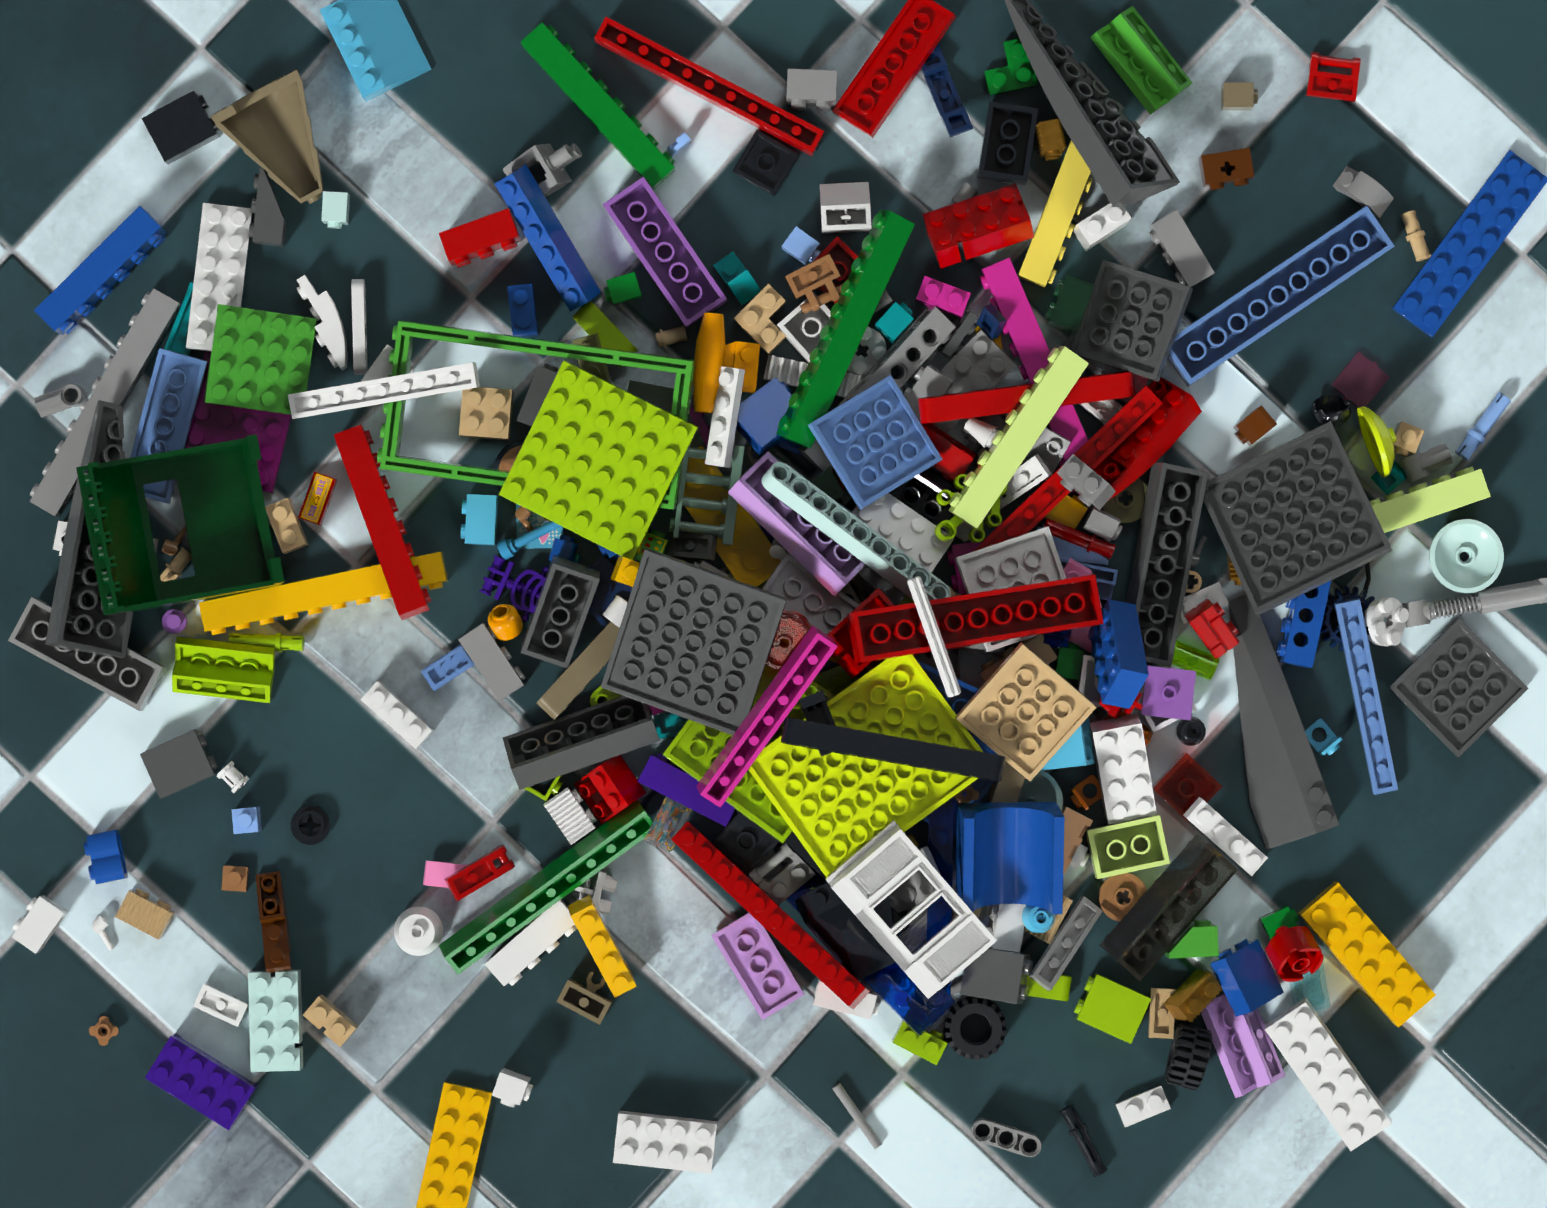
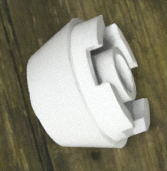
(418, 931)

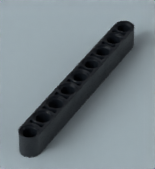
(893, 749)

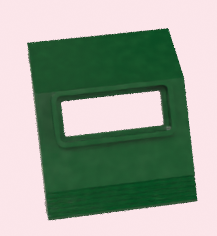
(221, 516)

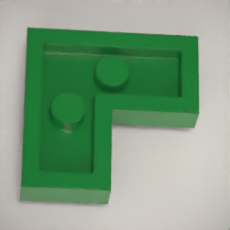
(1016, 75)

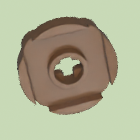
(1108, 894)

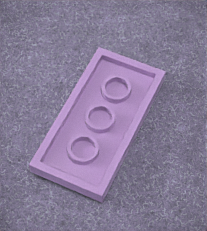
(757, 965)

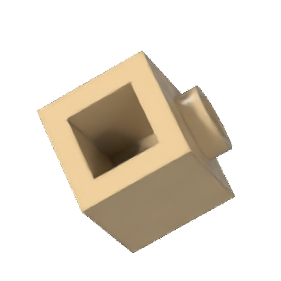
(1407, 438)

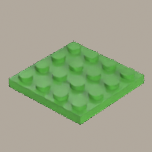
(258, 358)

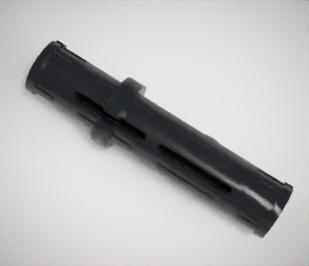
(1070, 1114)

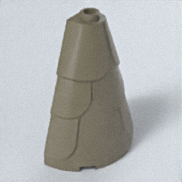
(277, 135)

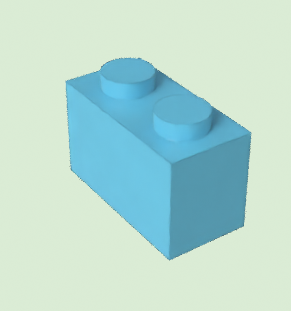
(480, 519)

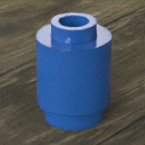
(563, 548)

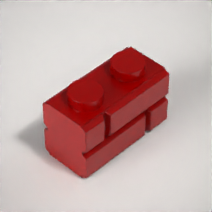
(1212, 628)

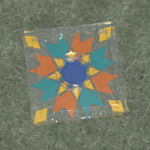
(667, 823)

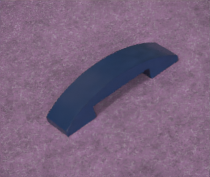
(945, 94)

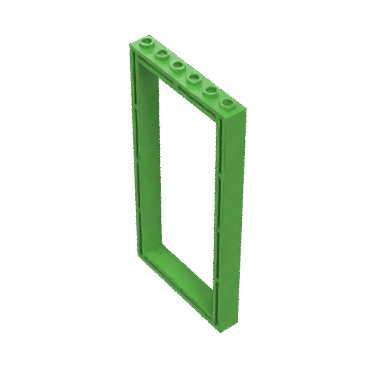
(401, 360)

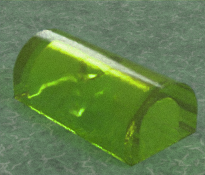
(1194, 659)

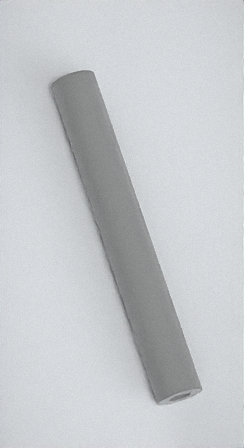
(857, 1116)

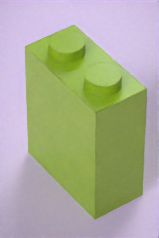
(1112, 1007)

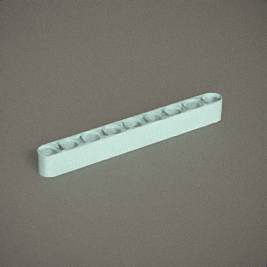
(847, 527)

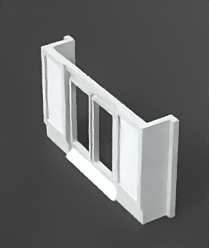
(880, 870)

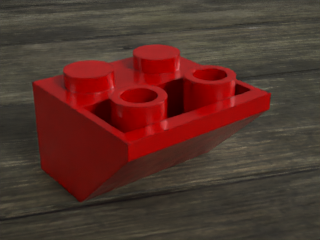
(609, 788)

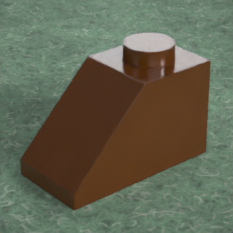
(1254, 426)

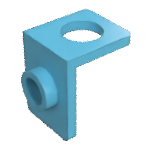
(1330, 743)

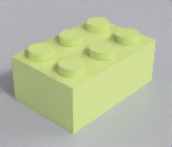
(1127, 846)

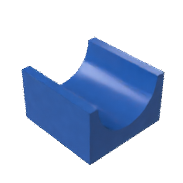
(1010, 854)

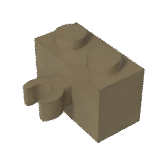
(585, 999)

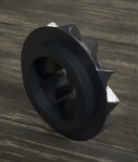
(302, 816)

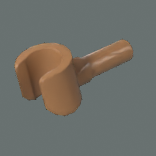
(522, 514)
(170, 547)

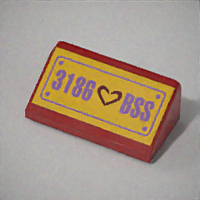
(317, 498)

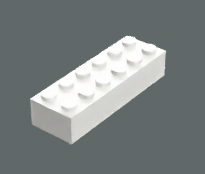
(1328, 1074)

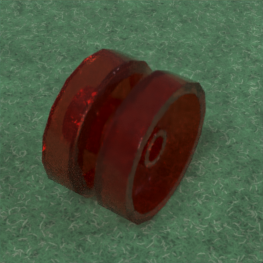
(792, 627)

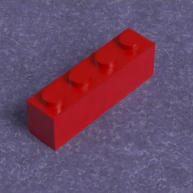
(954, 454)

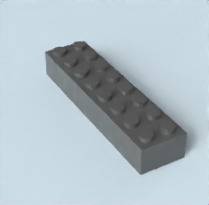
(1165, 555)

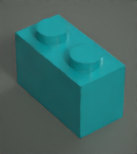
(894, 322)

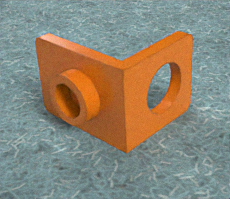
(1078, 797)

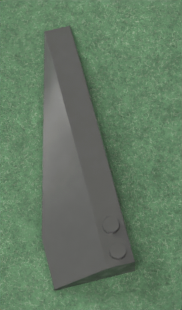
(1110, 144)
(77, 608)
(1280, 765)

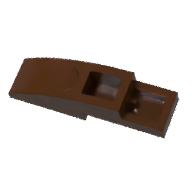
(273, 921)

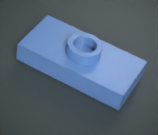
(447, 667)

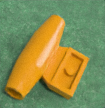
(712, 354)

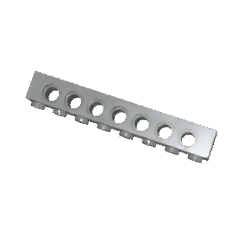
(930, 319)

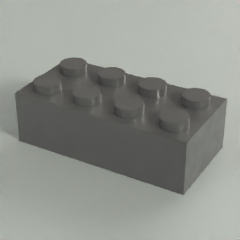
(560, 611)

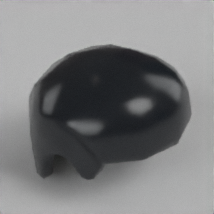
(1332, 409)

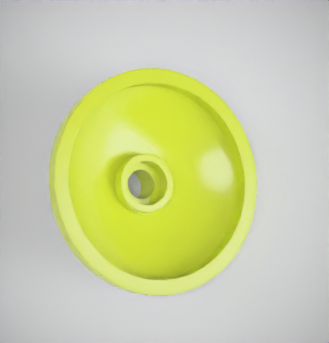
(1377, 440)

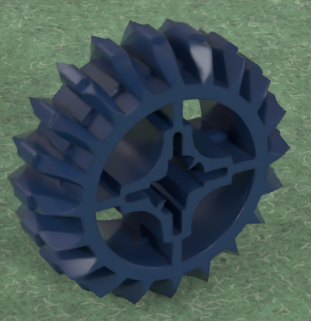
(1332, 632)

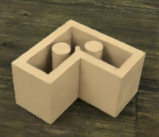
(756, 322)

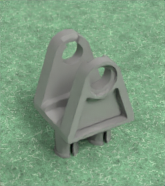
(551, 161)

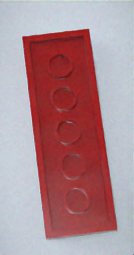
(893, 65)

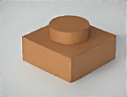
(235, 878)

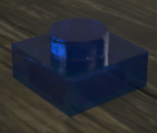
(1058, 639)

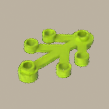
(950, 525)

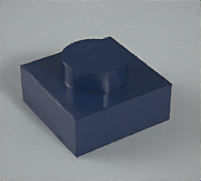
(991, 321)

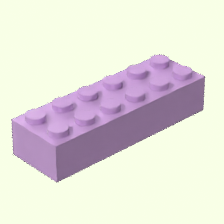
(807, 544)

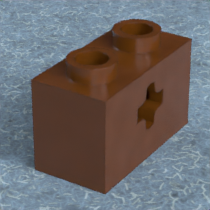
(1238, 160)

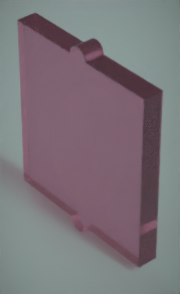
(1360, 380)

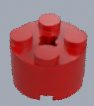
(1294, 953)

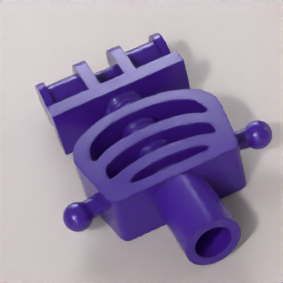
(514, 585)

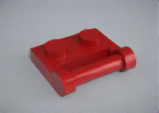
(1333, 85)

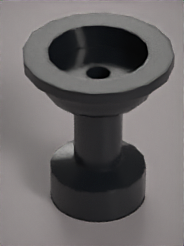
(1191, 731)

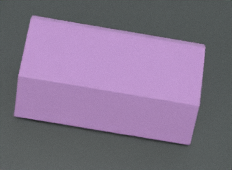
(1242, 1047)

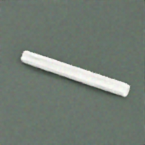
(934, 636)

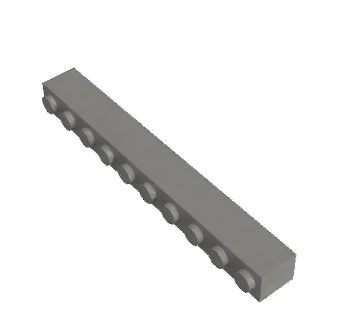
(115, 387)

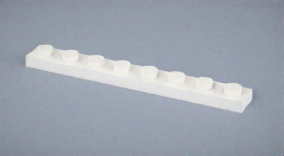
(384, 390)

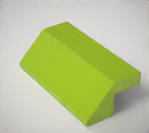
(223, 669)

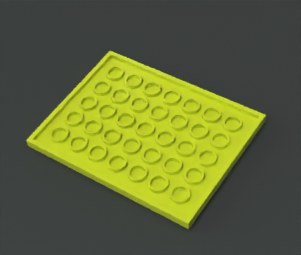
(847, 800)

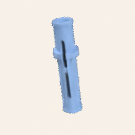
(1483, 426)

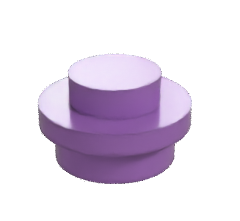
(174, 621)

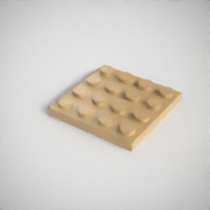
(1025, 711)

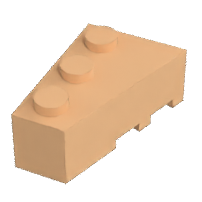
(1074, 829)

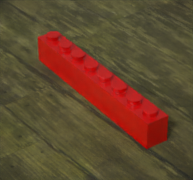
(382, 523)

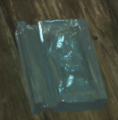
(1313, 988)

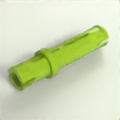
(278, 641)

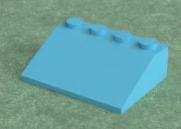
(375, 44)

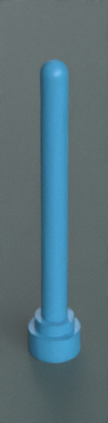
(509, 547)

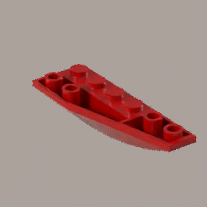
(1151, 438)

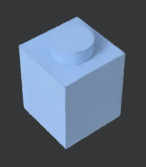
(801, 246)
(246, 820)

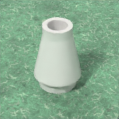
(981, 431)

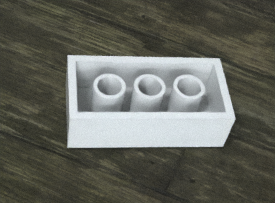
(905, 530)
(1123, 769)
(665, 1142)

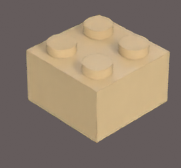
(486, 413)

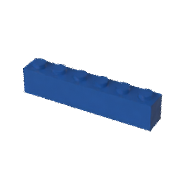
(547, 238)

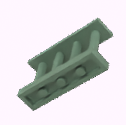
(727, 507)

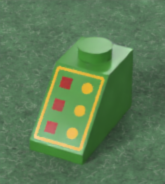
(654, 541)

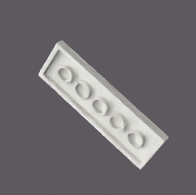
(218, 269)

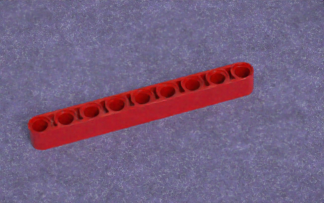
(1005, 399)

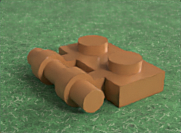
(812, 277)

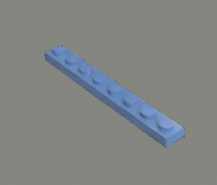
(1366, 696)

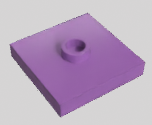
(1168, 693)

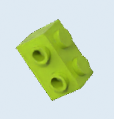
(927, 1046)

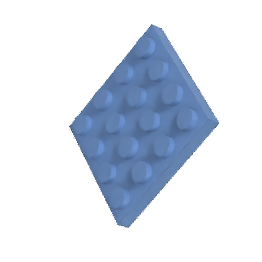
(875, 442)

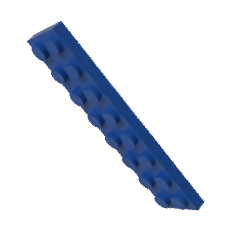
(1470, 243)

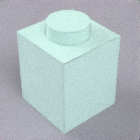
(335, 209)

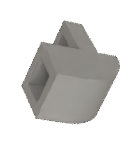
(1363, 190)

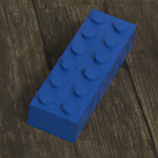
(101, 271)

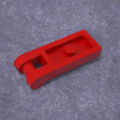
(479, 873)

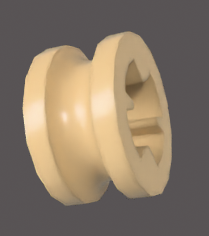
(1196, 587)

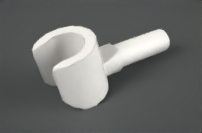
(98, 926)

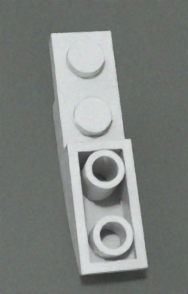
(331, 329)

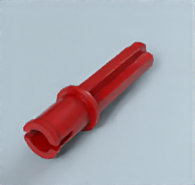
(1080, 538)

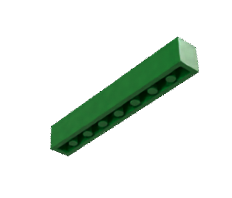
(597, 105)

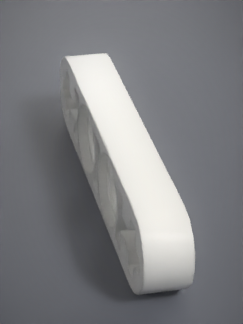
(359, 326)

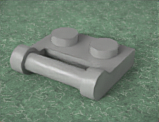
(787, 879)

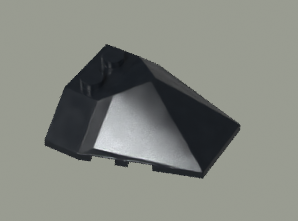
(843, 932)

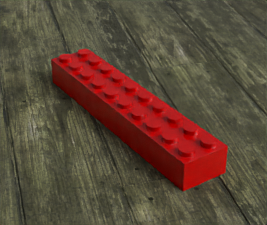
(977, 618)

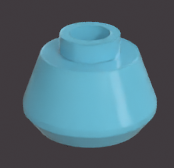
(1031, 915)

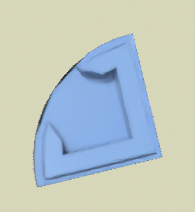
(680, 143)

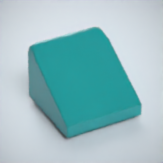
(1391, 481)

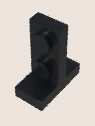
(816, 710)

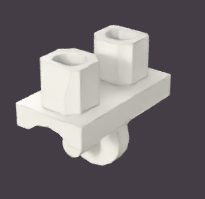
(599, 882)

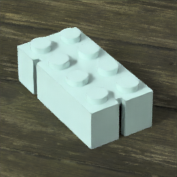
(275, 1021)

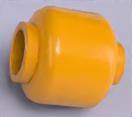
(505, 622)

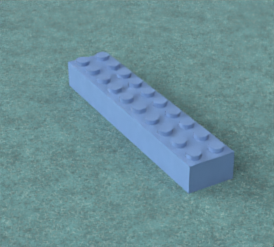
(1278, 295)

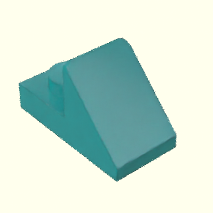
(737, 278)

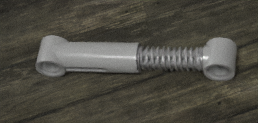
(1484, 601)

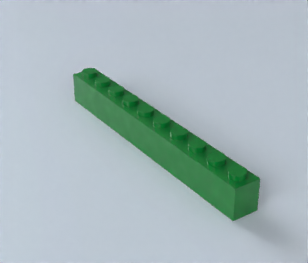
(845, 326)
(546, 887)

